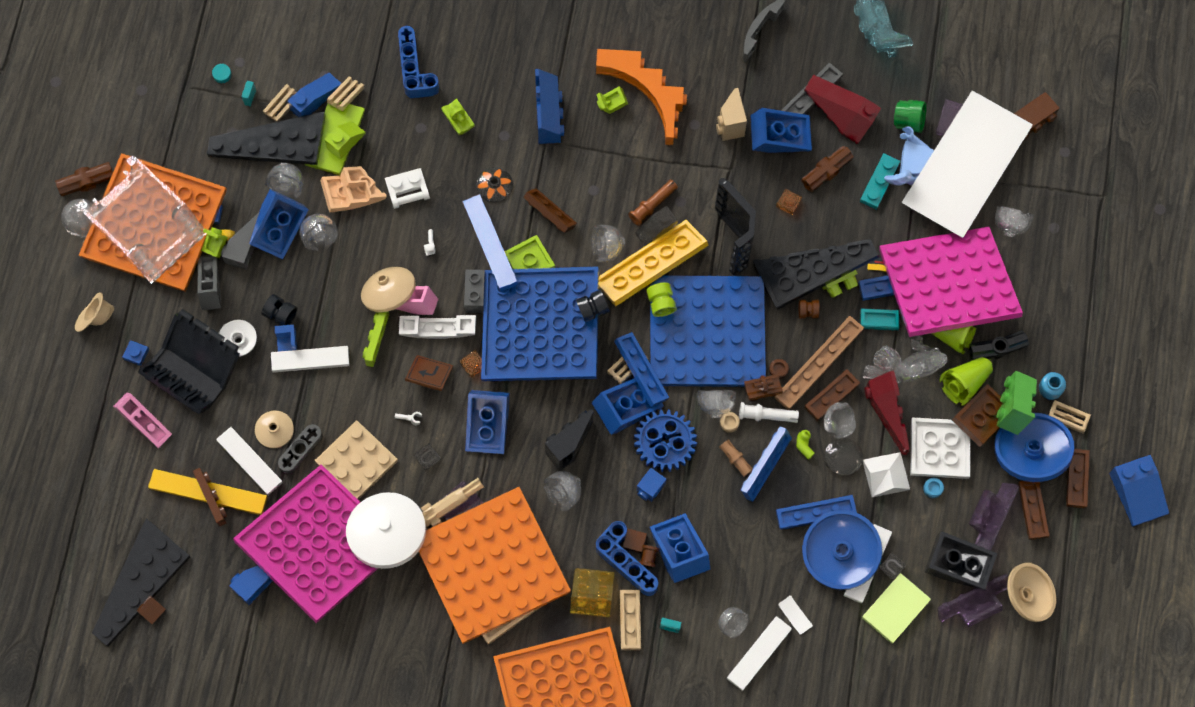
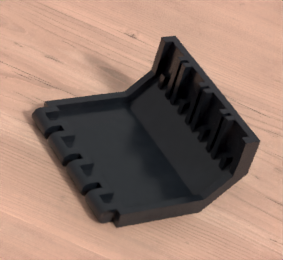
(741, 220)
(192, 363)

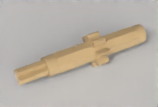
(434, 512)

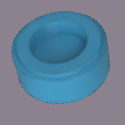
(933, 488)

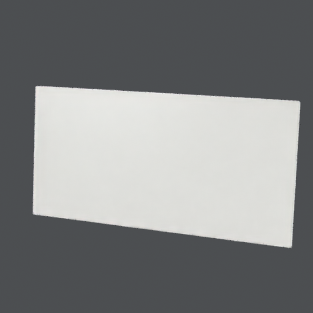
(967, 164)

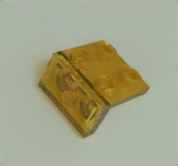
(592, 592)

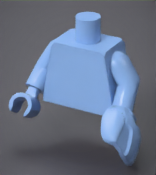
(913, 159)

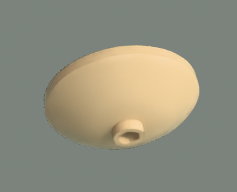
(388, 289)
(1031, 592)

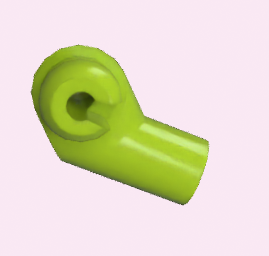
(803, 442)

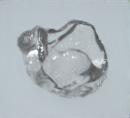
(839, 420)

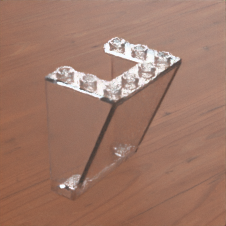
(145, 221)

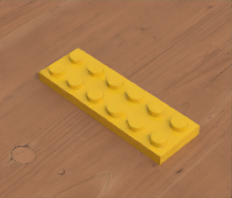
(651, 262)

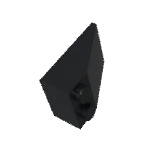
(960, 561)

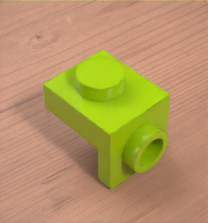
(612, 100)
(214, 242)

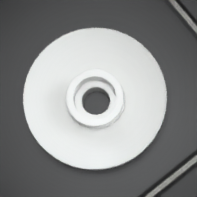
(243, 330)

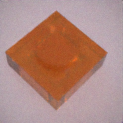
(789, 201)
(472, 363)

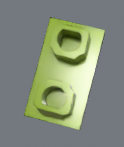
(458, 117)
(849, 281)

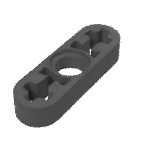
(313, 442)

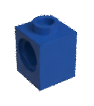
(650, 485)

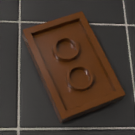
(979, 415)

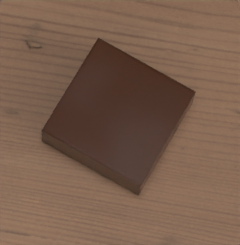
(634, 540)
(151, 609)

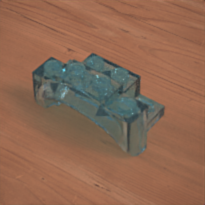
(877, 27)

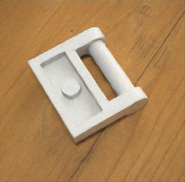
(406, 183)

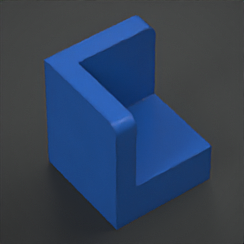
(286, 338)

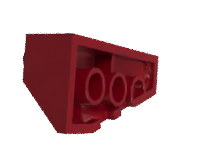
(846, 109)
(883, 397)

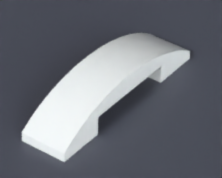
(437, 327)

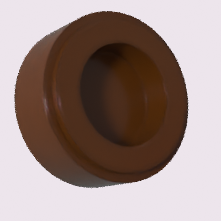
(779, 367)

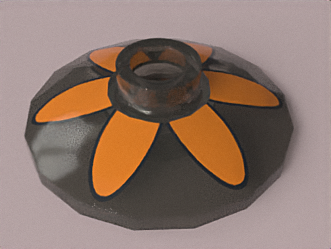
(494, 192)

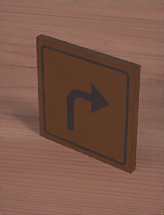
(429, 373)

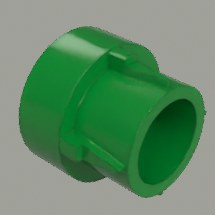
(910, 114)

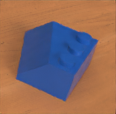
(548, 108)

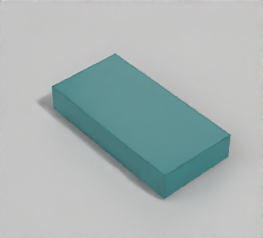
(879, 319)

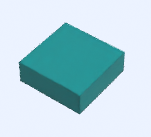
(248, 93)
(670, 625)

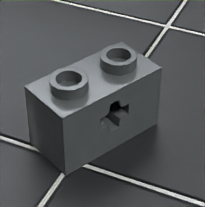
(474, 291)

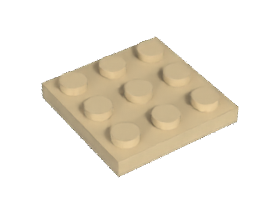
(357, 459)

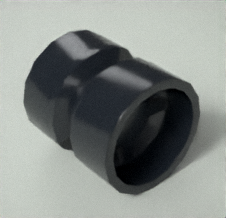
(593, 305)
(276, 309)

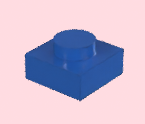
(135, 353)

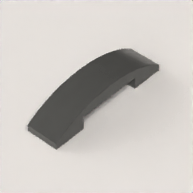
(770, 12)

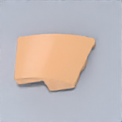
(350, 190)

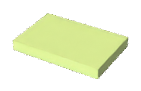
(896, 608)

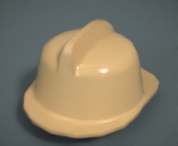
(95, 313)

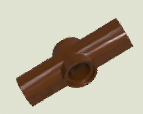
(827, 168)
(84, 179)

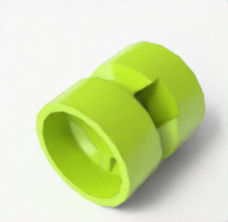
(661, 299)

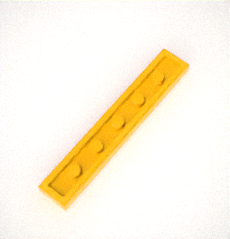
(189, 488)

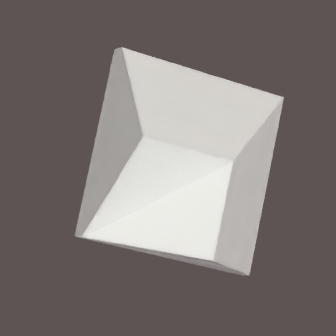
(886, 474)

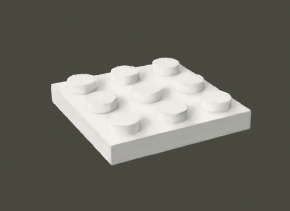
(939, 449)

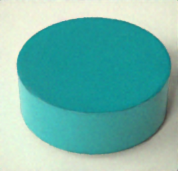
(221, 73)

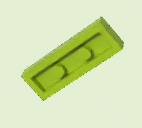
(375, 338)

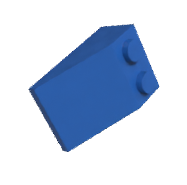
(780, 131)
(277, 224)
(623, 406)
(487, 421)
(1140, 490)
(680, 548)

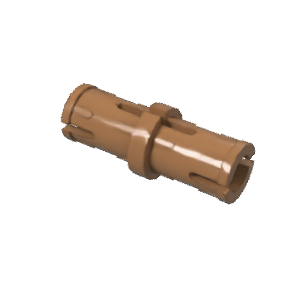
(736, 458)

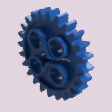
(657, 425)

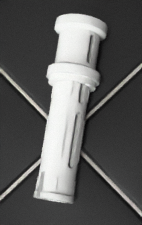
(758, 412)

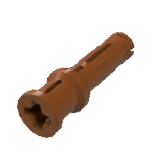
(647, 207)

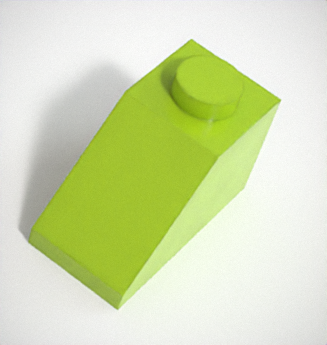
(343, 138)

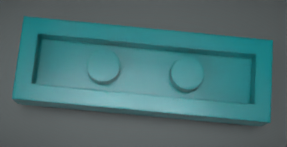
(878, 185)

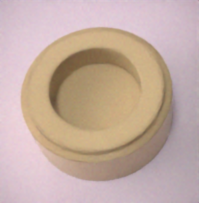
(729, 422)

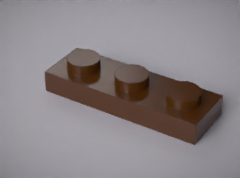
(550, 210)
(833, 393)
(1078, 479)
(211, 496)
(1033, 510)

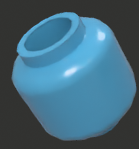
(1052, 385)

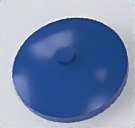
(1038, 451)
(842, 550)

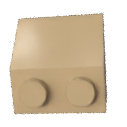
(732, 118)

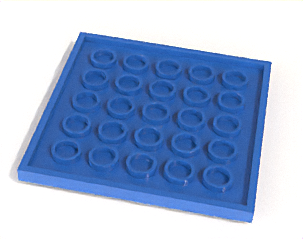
(538, 327)
(713, 334)

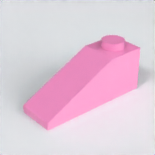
(421, 302)
(142, 419)

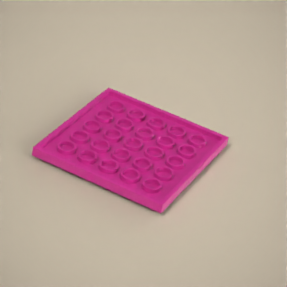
(950, 282)
(306, 545)

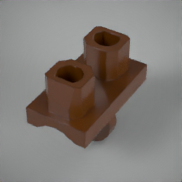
(763, 387)

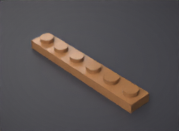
(819, 362)

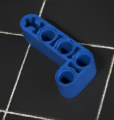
(411, 62)
(629, 563)

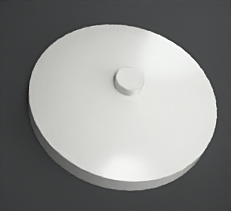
(386, 530)

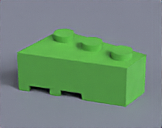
(1017, 402)

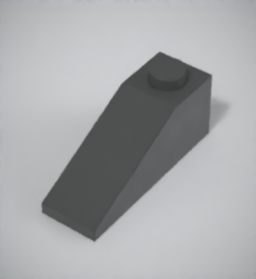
(238, 250)
(209, 283)

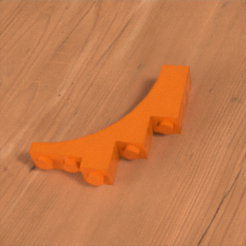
(630, 68)

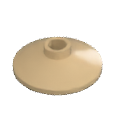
(277, 437)

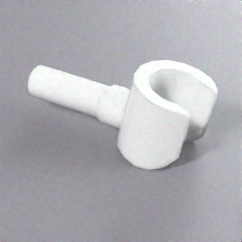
(430, 248)
(410, 417)

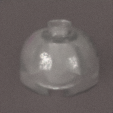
(285, 180)
(74, 220)
(1012, 221)
(318, 231)
(607, 243)
(716, 401)
(563, 489)

